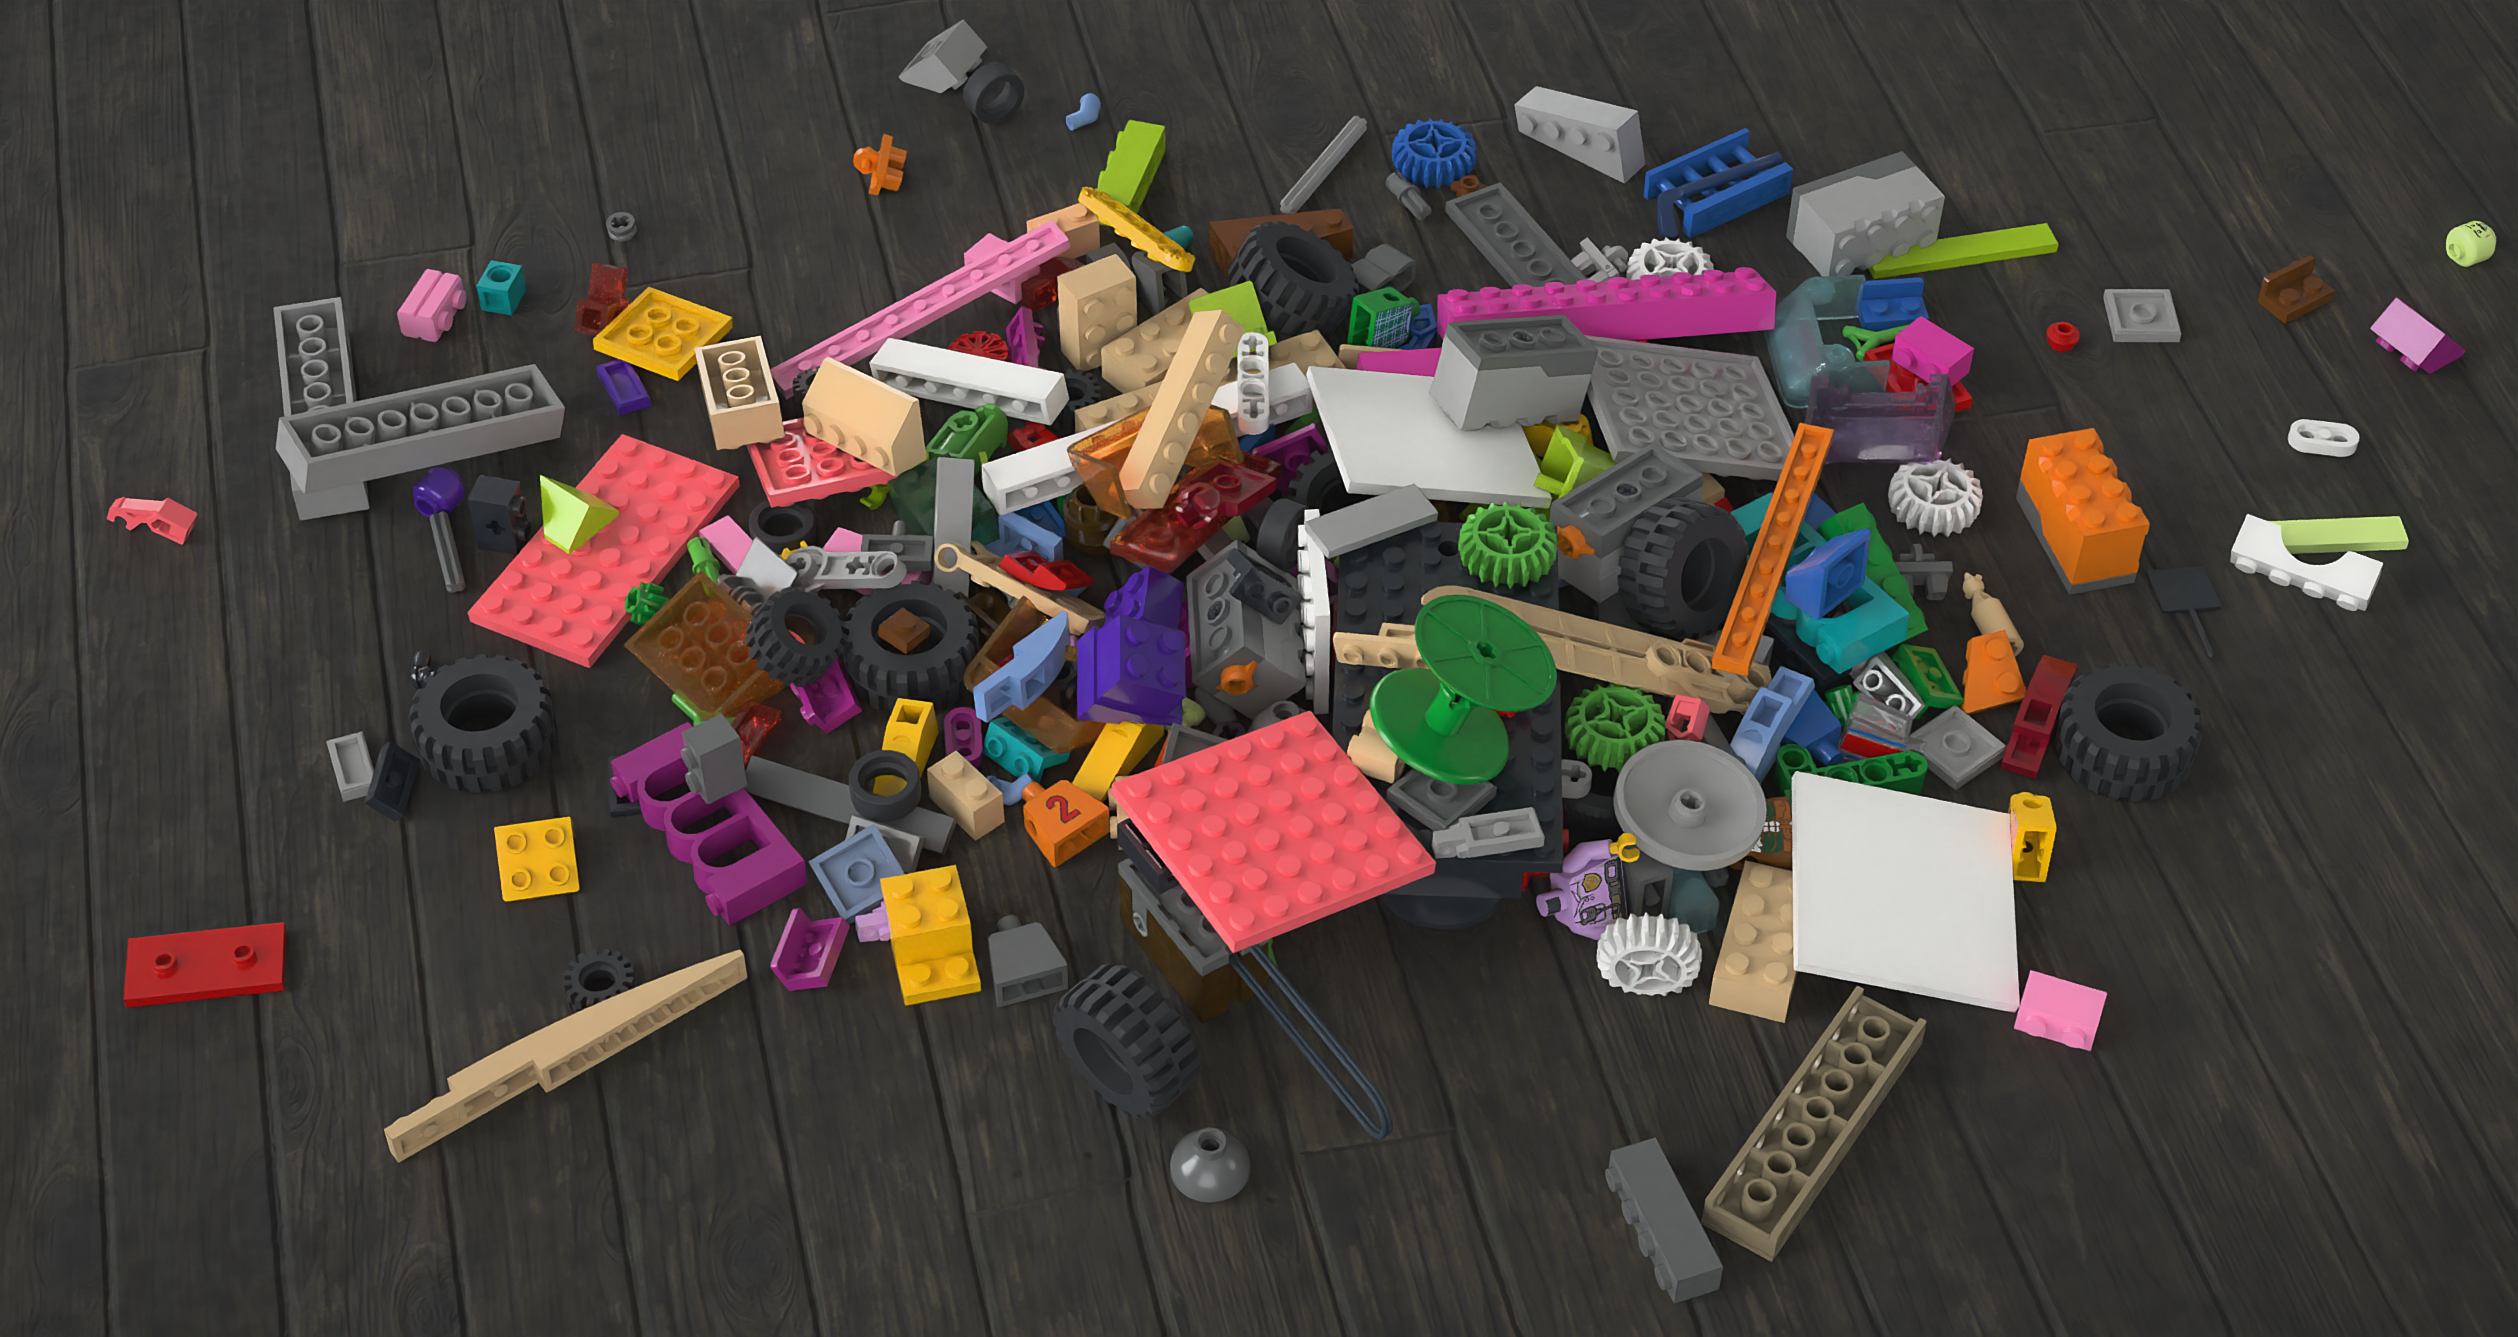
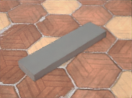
(953, 518)

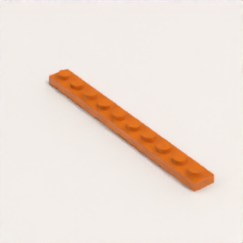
(1772, 550)

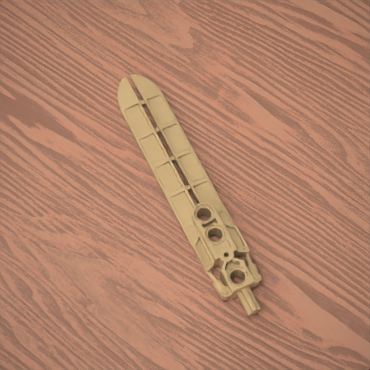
(1631, 656)

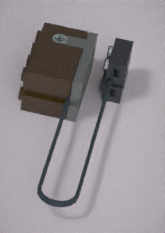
(1209, 973)

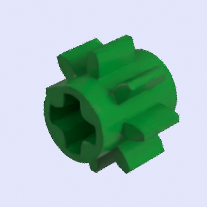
(644, 602)
(1841, 701)

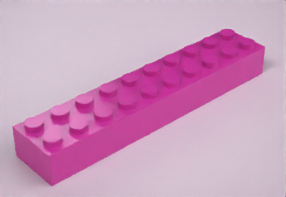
(1629, 308)

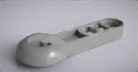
(844, 569)

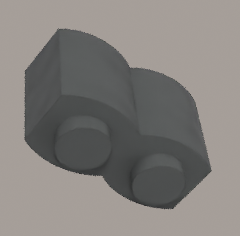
(1384, 268)

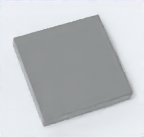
(2142, 315)
(1958, 747)

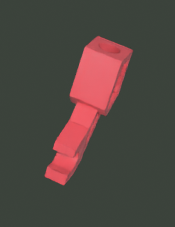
(162, 517)
(1691, 710)

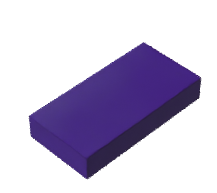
(623, 386)

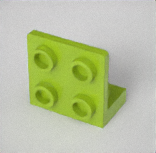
(1240, 304)

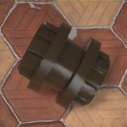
(1086, 523)

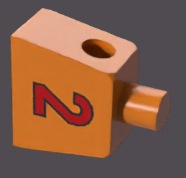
(1063, 819)

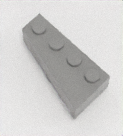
(1584, 129)

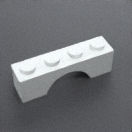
(2347, 580)

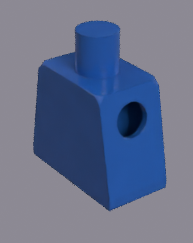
(1816, 731)

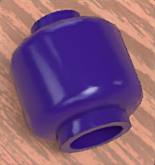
(438, 491)

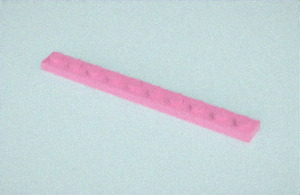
(928, 303)

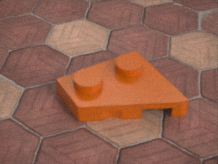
(1991, 674)

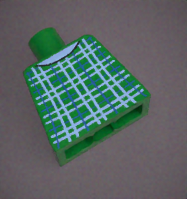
(1381, 318)

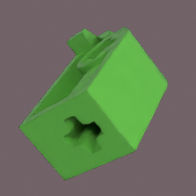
(971, 433)

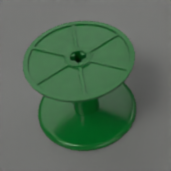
(1477, 664)

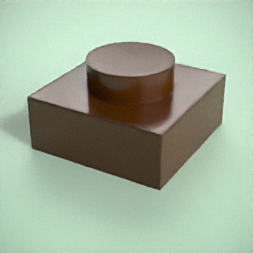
(904, 630)

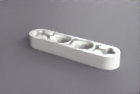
(1253, 383)

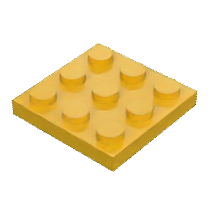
(662, 333)

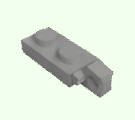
(1489, 834)

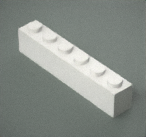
(970, 380)

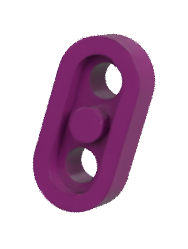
(964, 735)

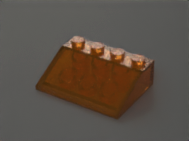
(702, 650)

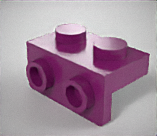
(829, 700)
(808, 951)

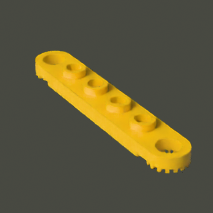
(1130, 225)

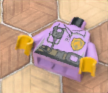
(1590, 887)

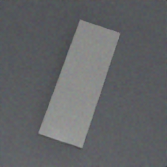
(1371, 520)

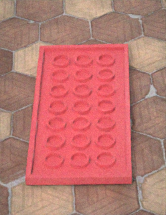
(578, 599)

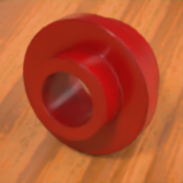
(2062, 336)

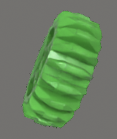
(1507, 544)
(1605, 725)

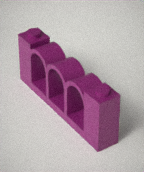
(732, 889)

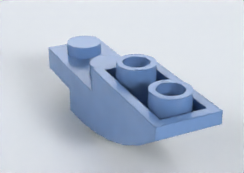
(1029, 674)
(1769, 720)

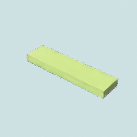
(2343, 534)

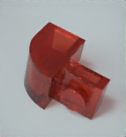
(1043, 287)
(604, 301)

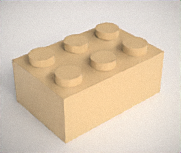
(1095, 309)

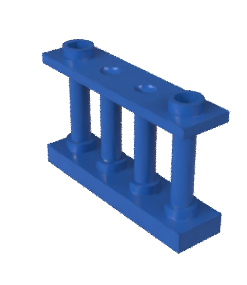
(1718, 205)

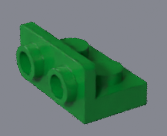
(1928, 676)

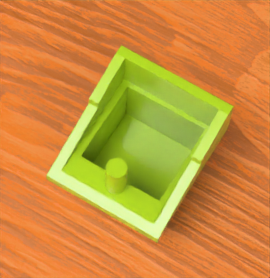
(1569, 464)

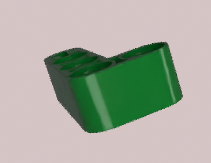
(1895, 772)

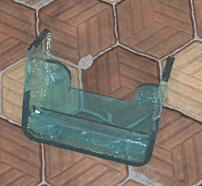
(1799, 348)

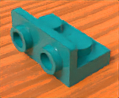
(1018, 750)

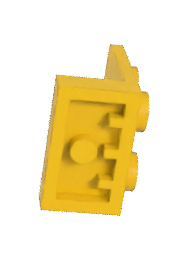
(537, 859)

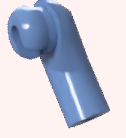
(1088, 112)
(1011, 791)

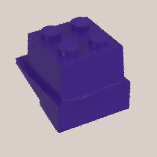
(1131, 673)

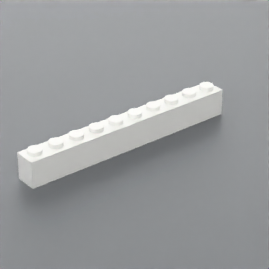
(1047, 470)

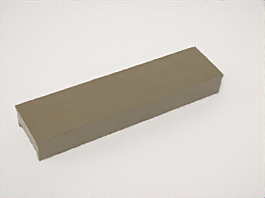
(1812, 1125)

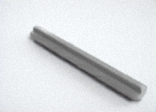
(1323, 165)

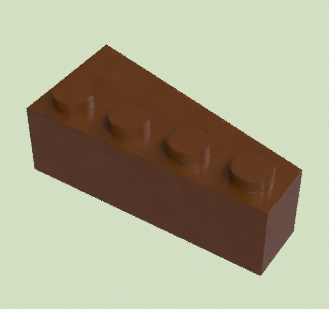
(1229, 235)

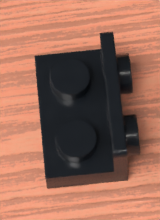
(1262, 588)

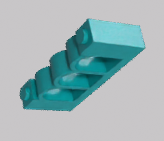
(1839, 641)

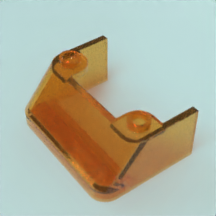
(1102, 454)
(1042, 717)

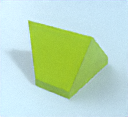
(572, 514)

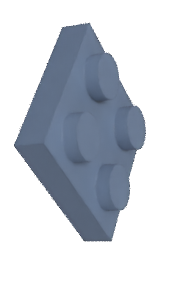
(854, 872)

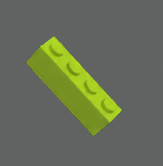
(1133, 164)

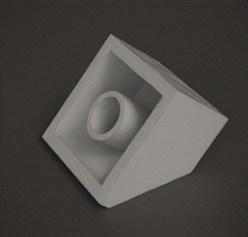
(945, 59)

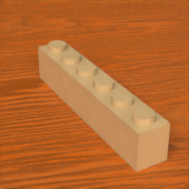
(1179, 408)

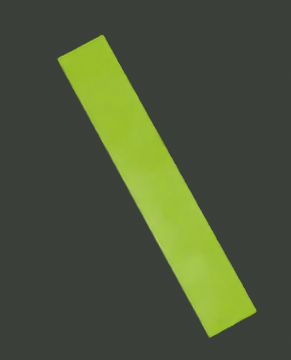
(1969, 250)

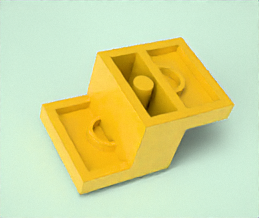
(930, 935)

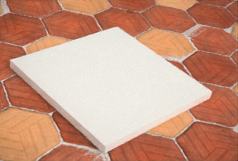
(1396, 435)
(1903, 892)

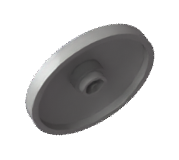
(1690, 805)

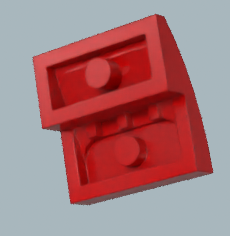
(1041, 573)

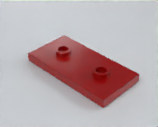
(205, 964)

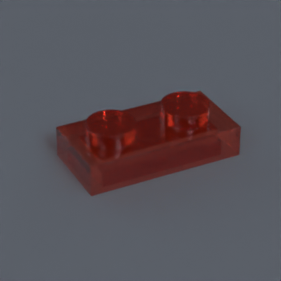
(755, 726)

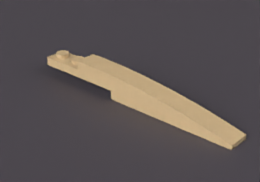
(563, 1050)

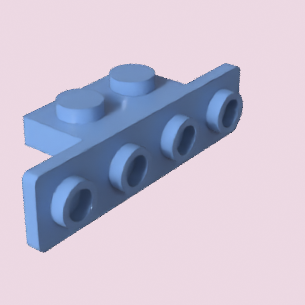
(1021, 535)

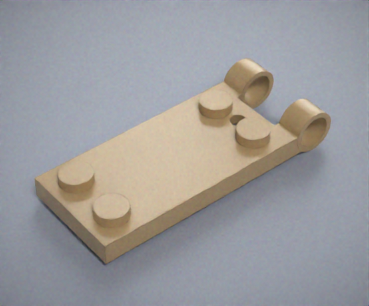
(1051, 602)

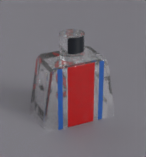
(1876, 731)

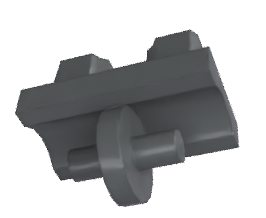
(1923, 570)

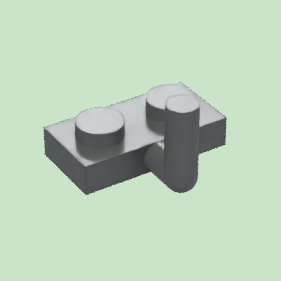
(912, 550)

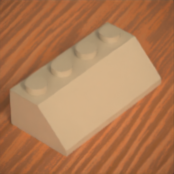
(864, 418)

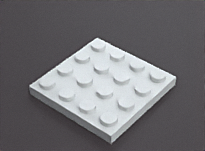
(1316, 616)

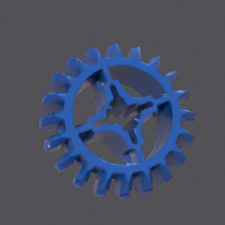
(1434, 153)

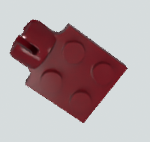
(1219, 491)

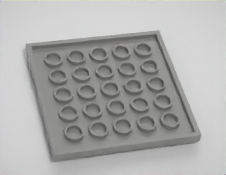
(1692, 403)

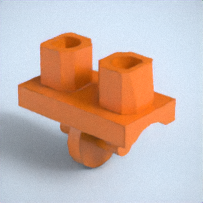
(883, 165)

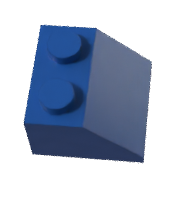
(1829, 573)

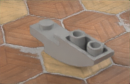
(1885, 682)

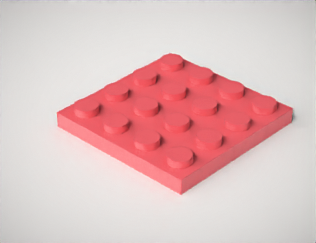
(808, 467)

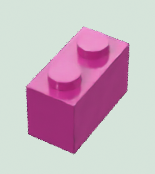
(1931, 350)

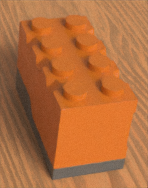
(2081, 511)

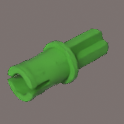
(703, 558)

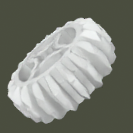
(1667, 258)
(1935, 497)
(1649, 955)

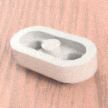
(2323, 438)

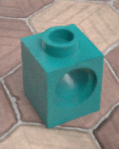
(501, 287)

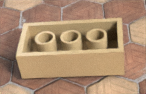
(1147, 350)
(739, 393)
(1757, 951)

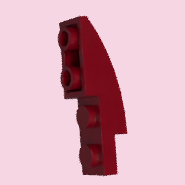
(2038, 716)

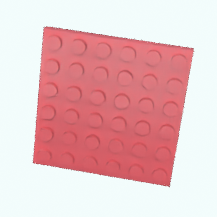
(1272, 830)

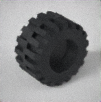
(781, 653)

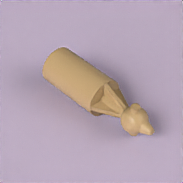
(1989, 612)

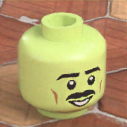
(2470, 243)

